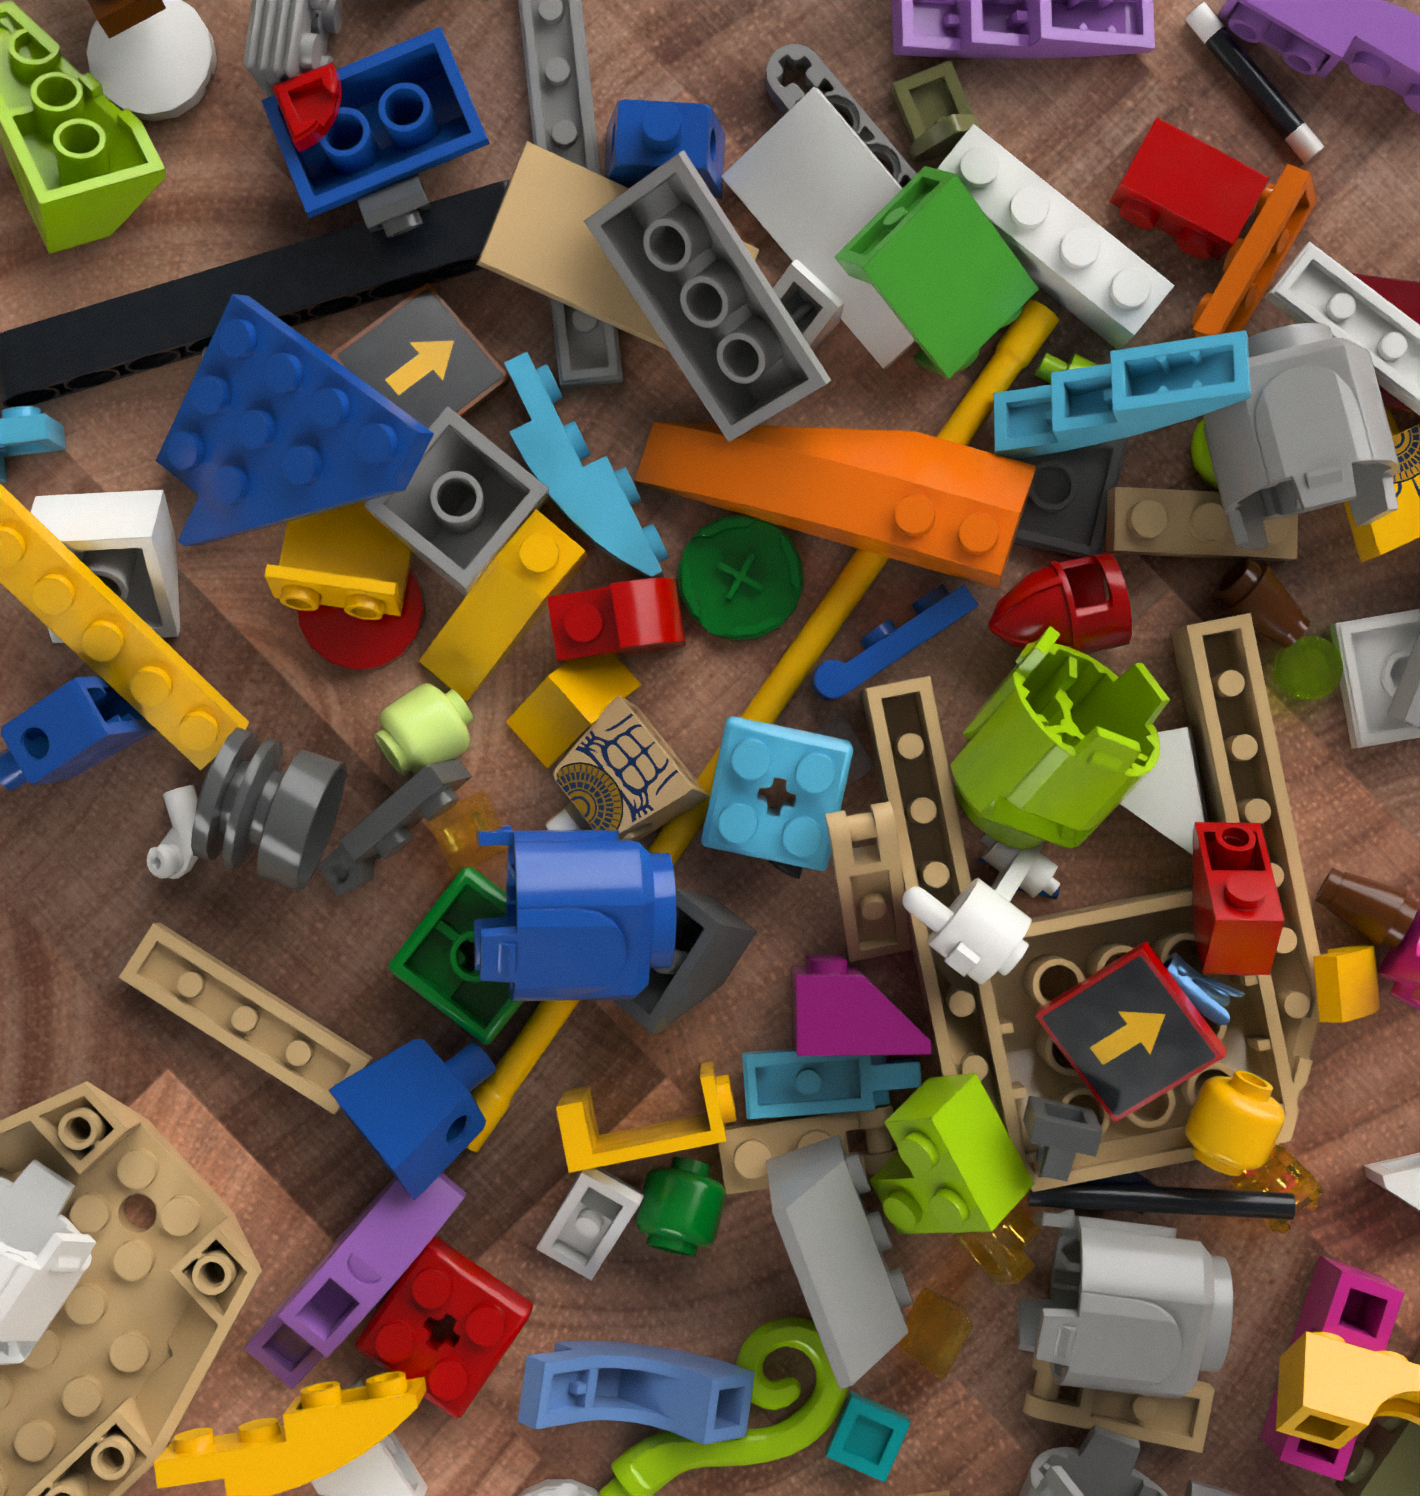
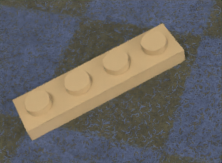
(242, 1015)

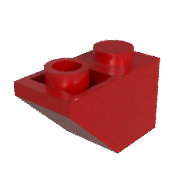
(1234, 899)

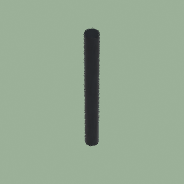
(1167, 1200)

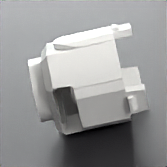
(38, 1257)

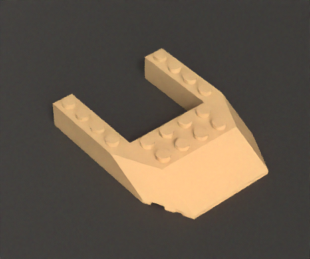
(994, 1024)

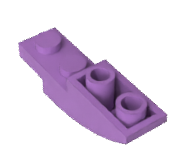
(1314, 35)
(351, 1278)

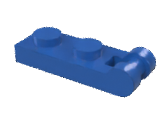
(888, 644)

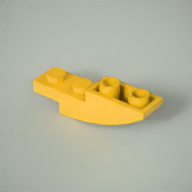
(318, 1436)

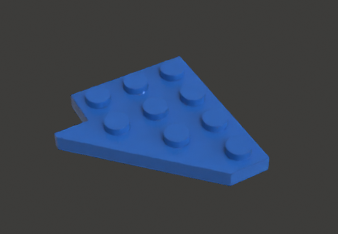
(281, 431)

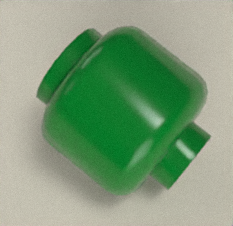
(680, 1207)

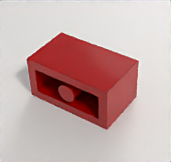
(1188, 191)

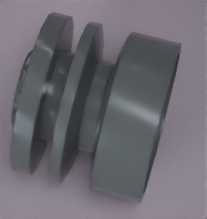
(254, 803)

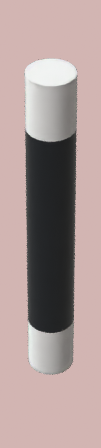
(1254, 83)

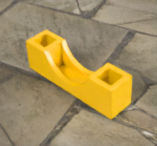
(1336, 1389)

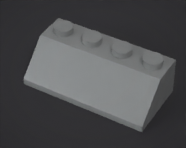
(706, 297)

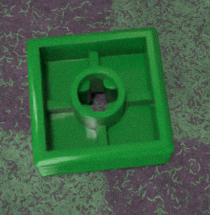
(435, 958)

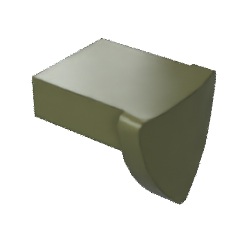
(933, 111)

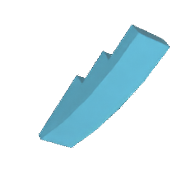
(1129, 396)

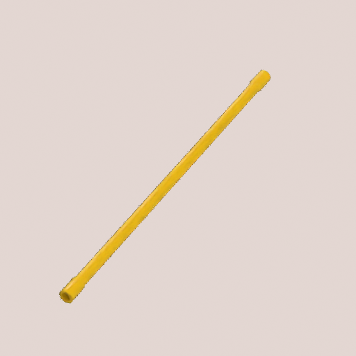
(1011, 356)

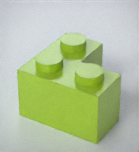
(951, 1161)

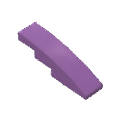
(1022, 28)

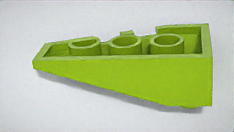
(66, 142)

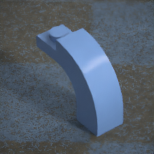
(638, 1385)

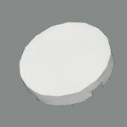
(157, 64)

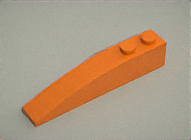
(857, 487)

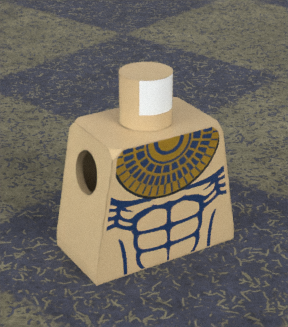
(623, 777)

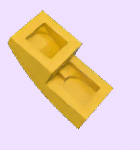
(1347, 983)

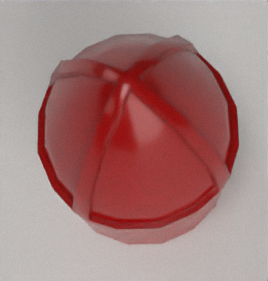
(1070, 601)

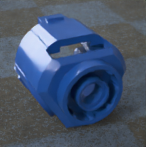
(579, 916)

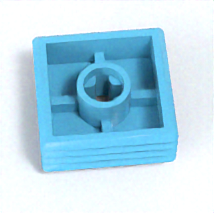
(750, 759)

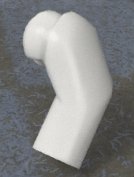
(174, 854)

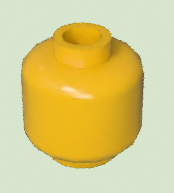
(1234, 1123)

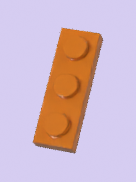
(1257, 258)

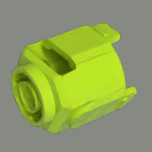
(1057, 746)

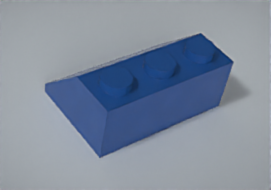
(394, 121)

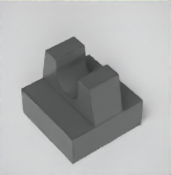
(1060, 1134)

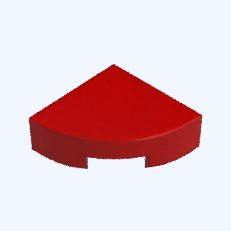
(310, 104)

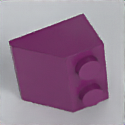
(846, 1014)

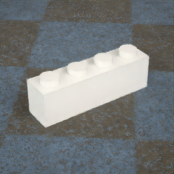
(1058, 242)

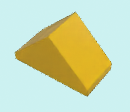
(569, 704)

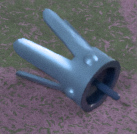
(1202, 990)

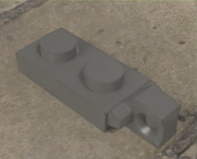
(389, 825)

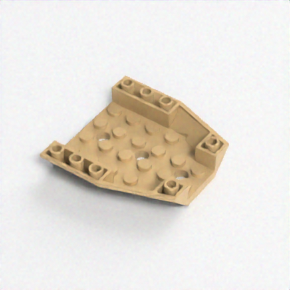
(144, 1317)

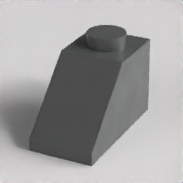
(706, 951)

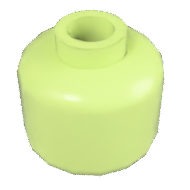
(424, 728)

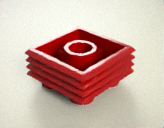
(486, 1325)

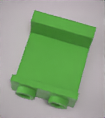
(940, 270)

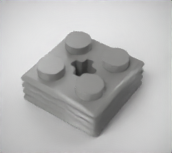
(289, 38)

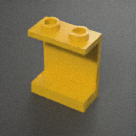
(341, 562)
(589, 1150)

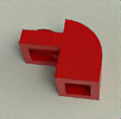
(617, 619)

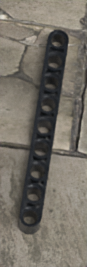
(291, 282)

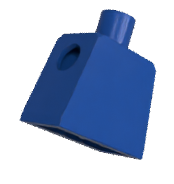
(652, 132)
(68, 733)
(417, 1109)

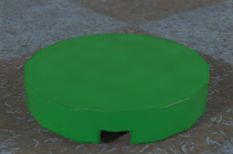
(740, 577)

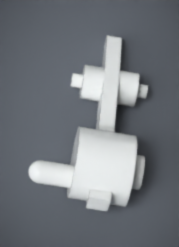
(981, 926)

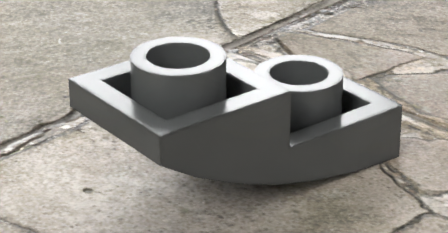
(395, 207)

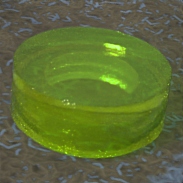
(1308, 668)

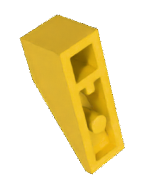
(504, 604)

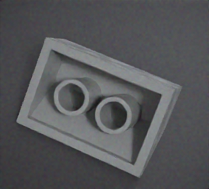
(839, 1255)

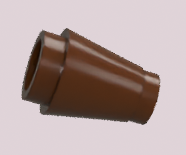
(1258, 591)
(1368, 906)

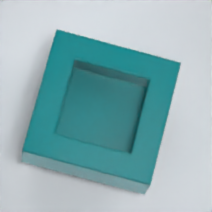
(867, 1436)

